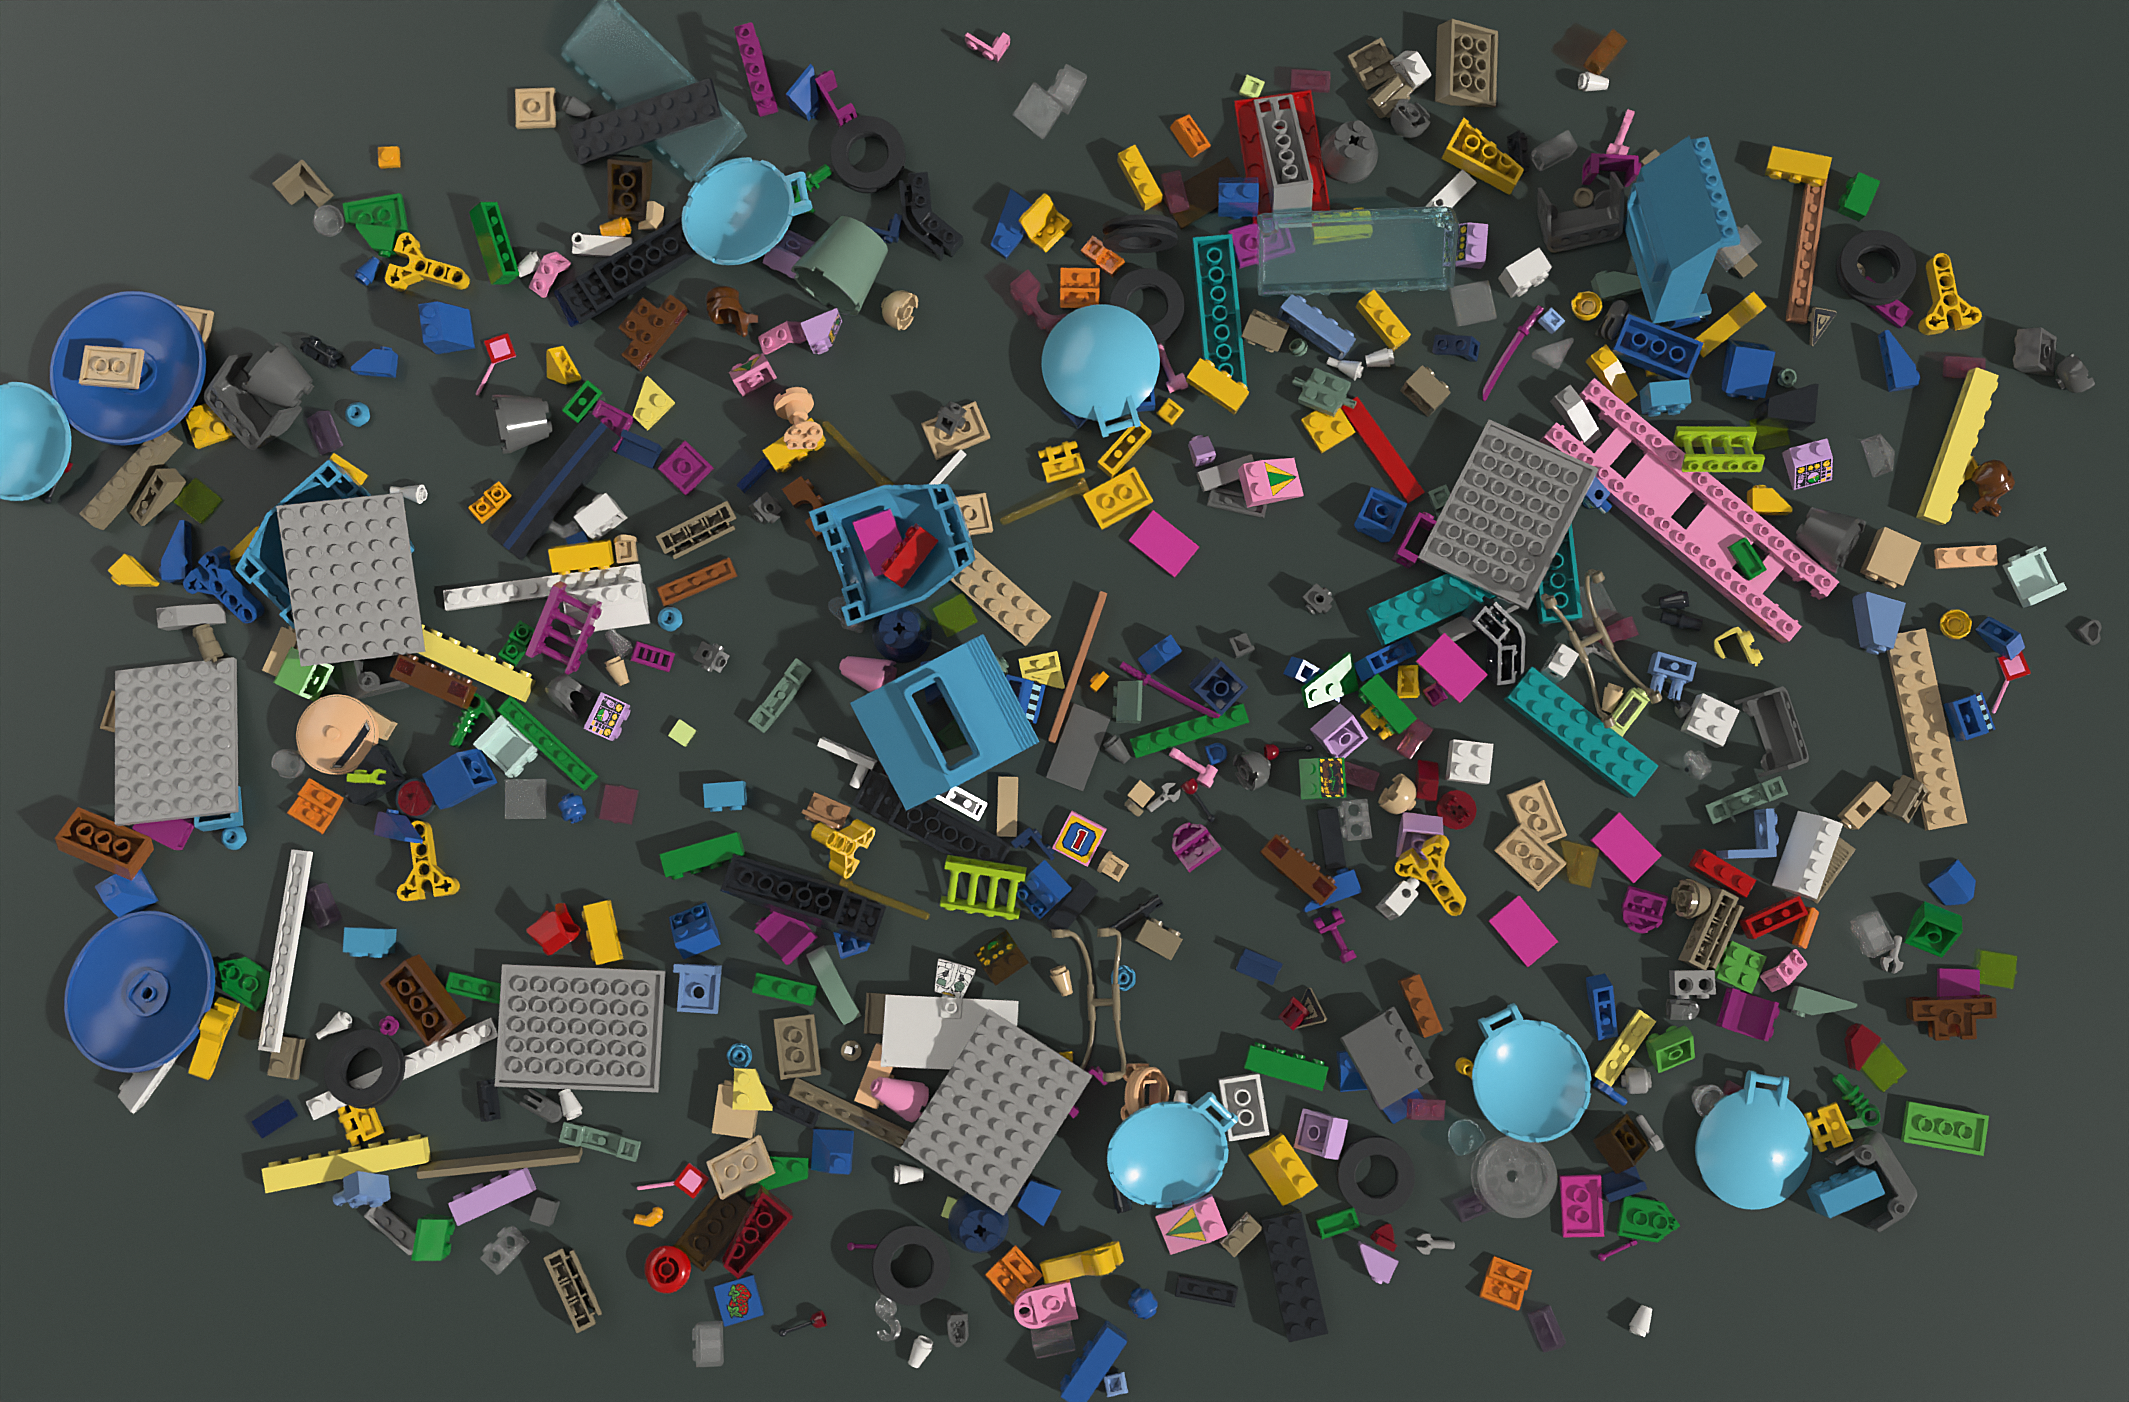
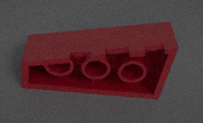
(757, 1230)

